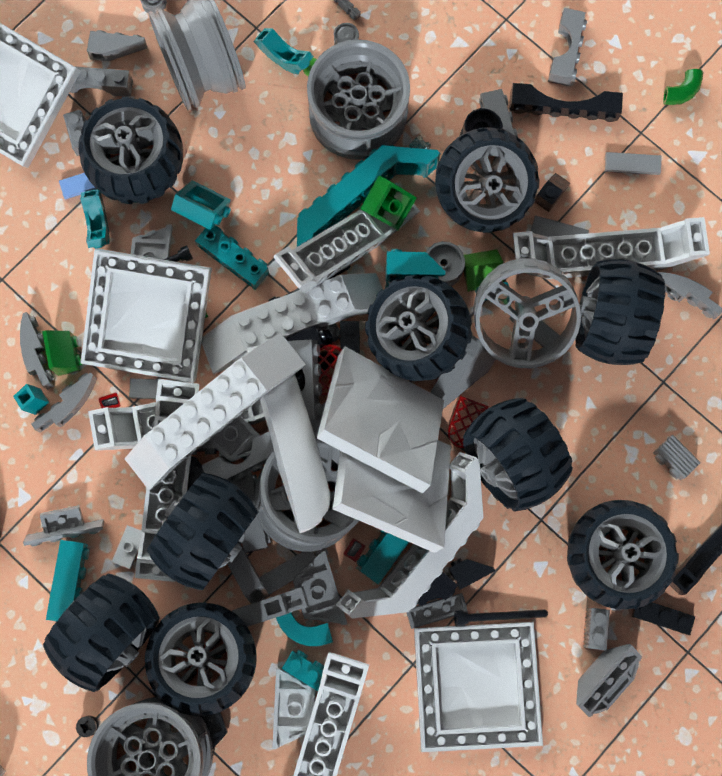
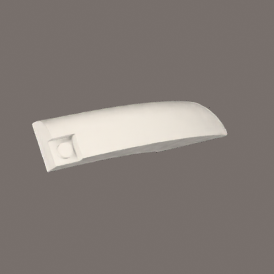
(296, 453)

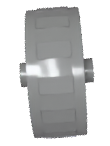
(525, 315)

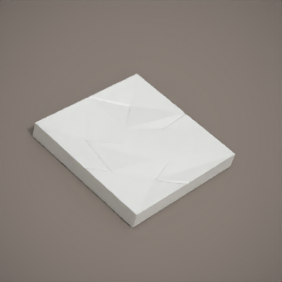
(31, 94)
(145, 315)
(382, 420)
(392, 505)
(477, 687)

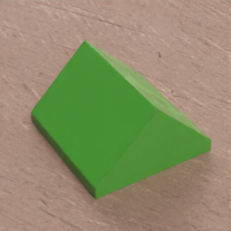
(479, 266)

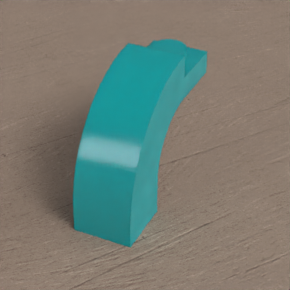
(281, 53)
(96, 219)
(304, 635)

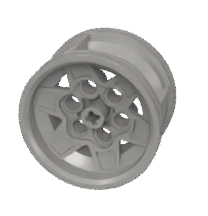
(373, 64)
(272, 501)
(119, 727)

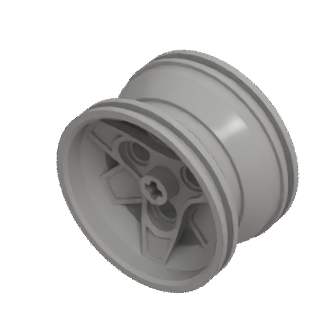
(198, 51)

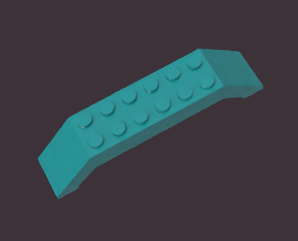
(356, 185)

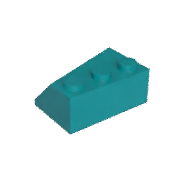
(404, 264)

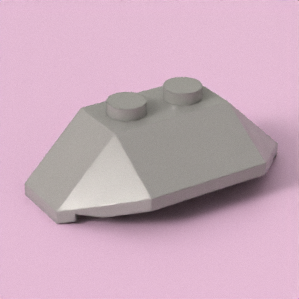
(607, 679)

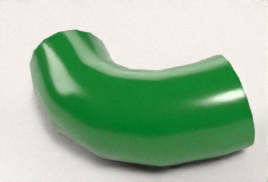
(686, 91)

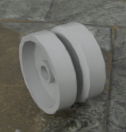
(451, 257)

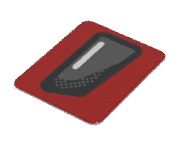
(109, 401)
(354, 550)

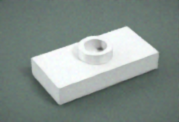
(128, 547)

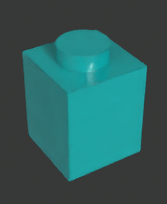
(31, 399)

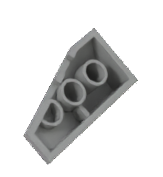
(466, 372)

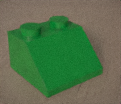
(388, 203)
(62, 352)

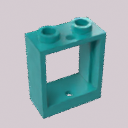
(185, 206)

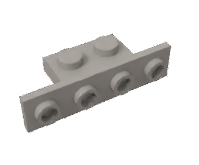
(62, 524)

